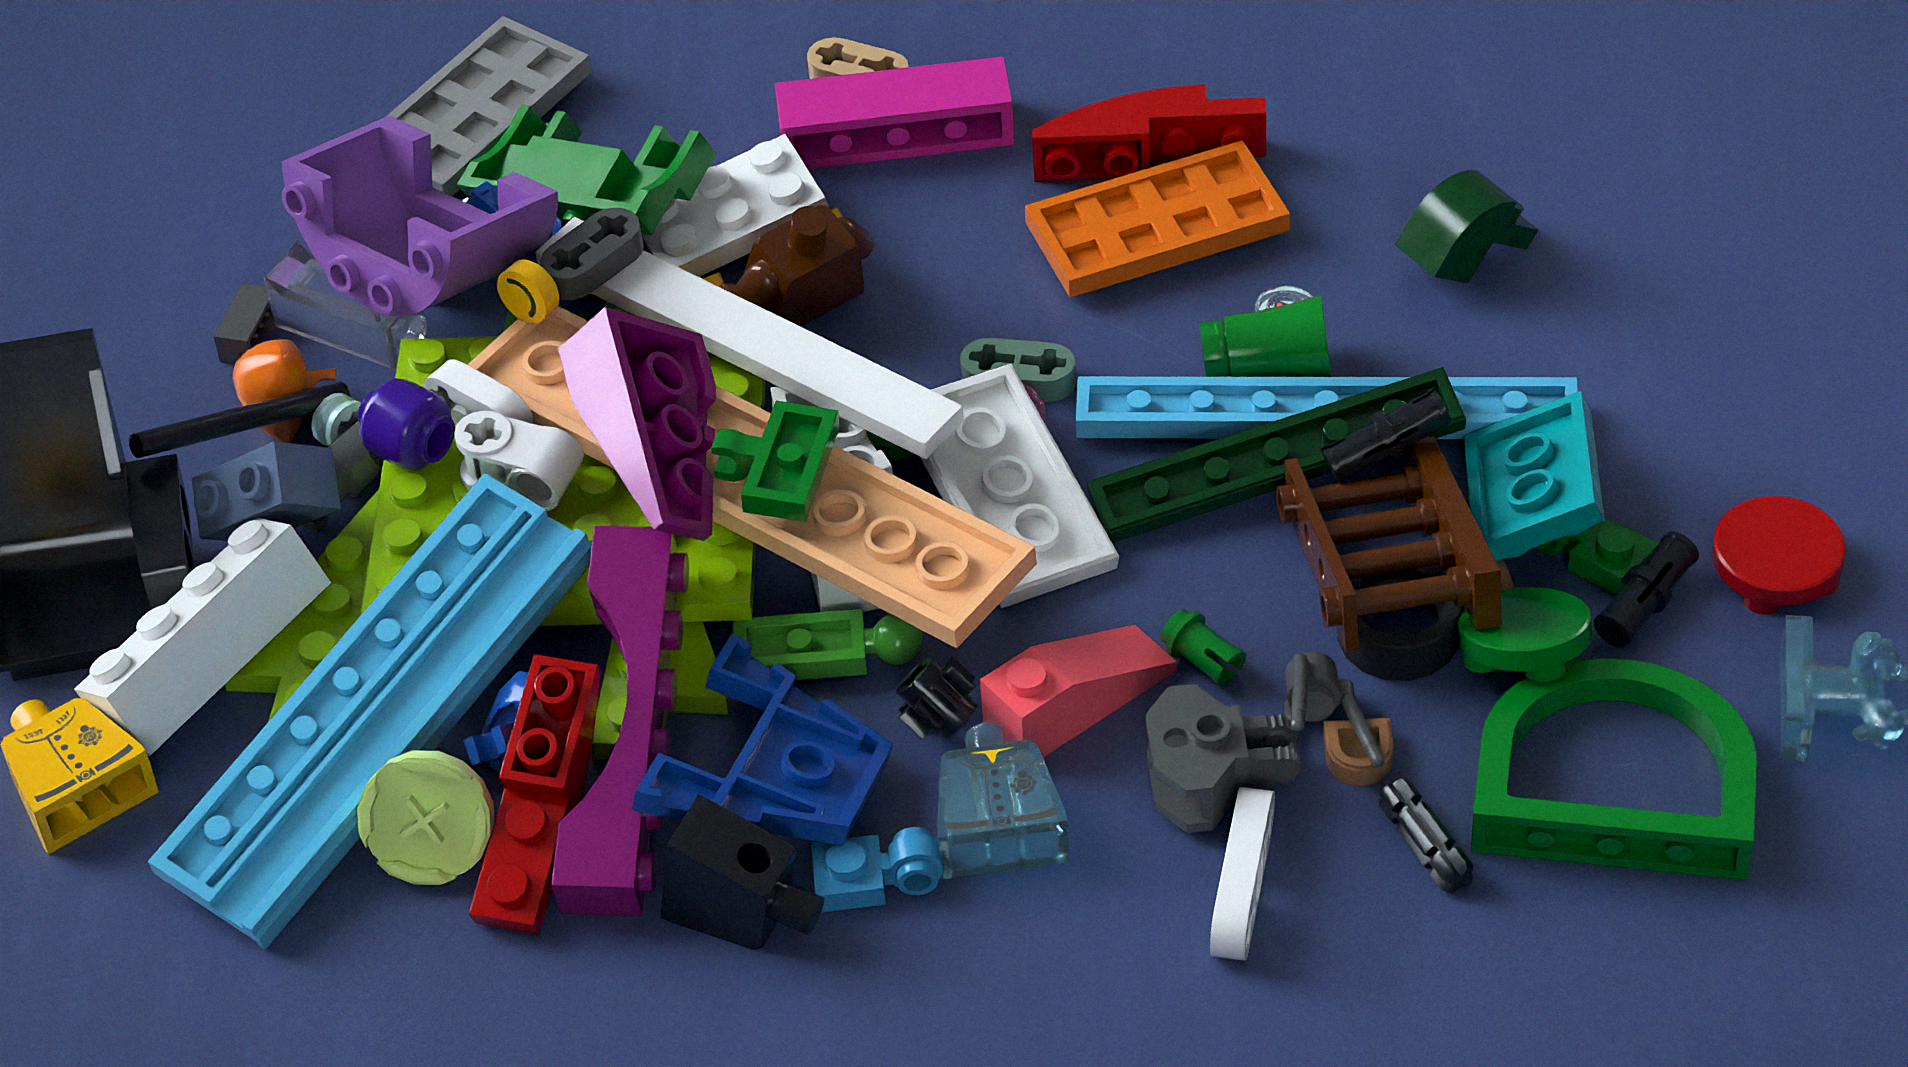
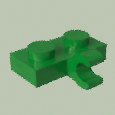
(783, 463)

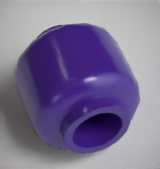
(406, 424)

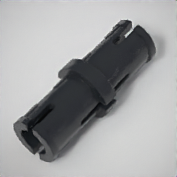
(1386, 435)
(1626, 613)

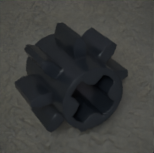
(937, 697)

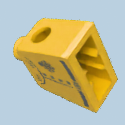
(74, 769)

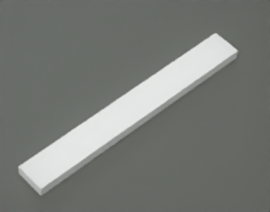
(782, 352)

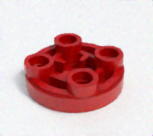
(1778, 552)

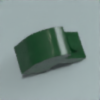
(1459, 225)

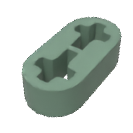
(1030, 362)

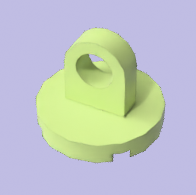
(426, 817)

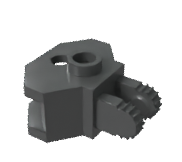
(1208, 751)

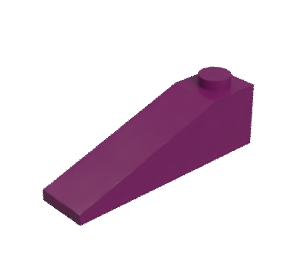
(647, 405)

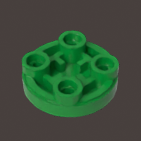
(1536, 635)

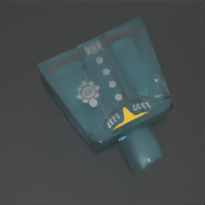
(998, 807)

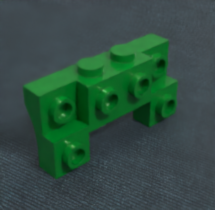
(594, 175)

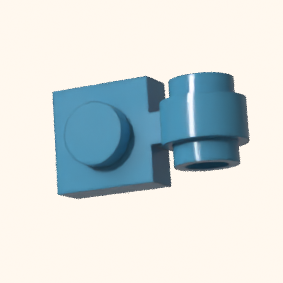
(858, 871)

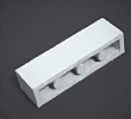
(205, 632)

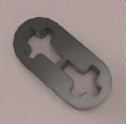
(593, 252)

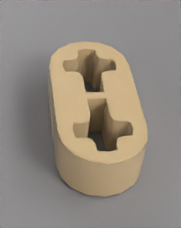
(844, 57)

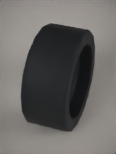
(1406, 655)

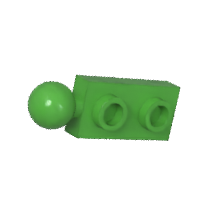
(828, 642)

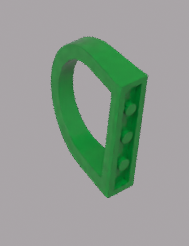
(1609, 833)

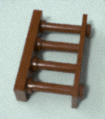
(1438, 513)

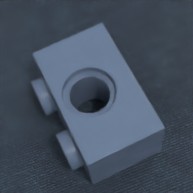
(270, 483)

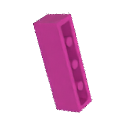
(897, 112)

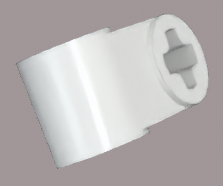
(523, 455)

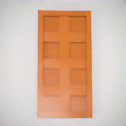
(1156, 218)

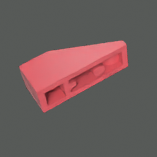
(1071, 684)

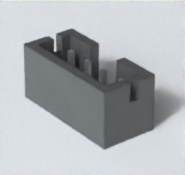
(245, 315)

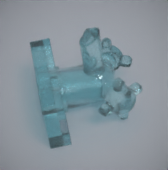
(1835, 689)

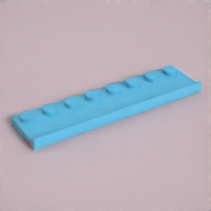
(383, 690)

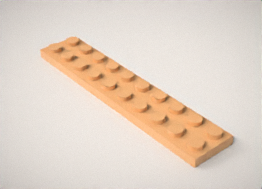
(863, 528)

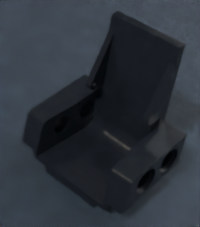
(80, 528)

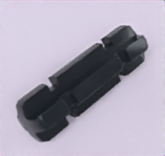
(1426, 835)

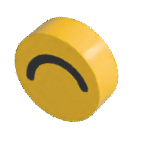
(528, 291)

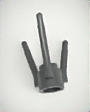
(1315, 693)

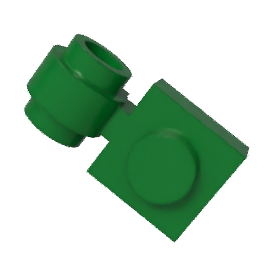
(1603, 553)

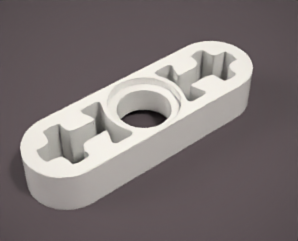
(1242, 874)

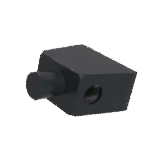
(733, 879)

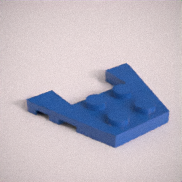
(800, 769)

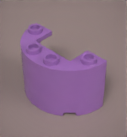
(393, 236)

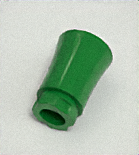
(1268, 342)

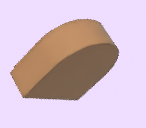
(1346, 756)

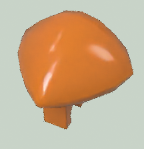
(274, 371)

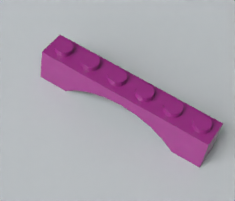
(602, 842)

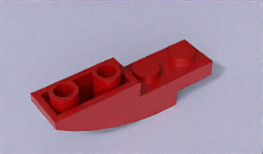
(1143, 127)
(542, 783)

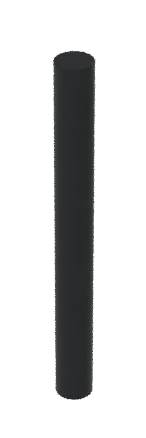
(231, 421)

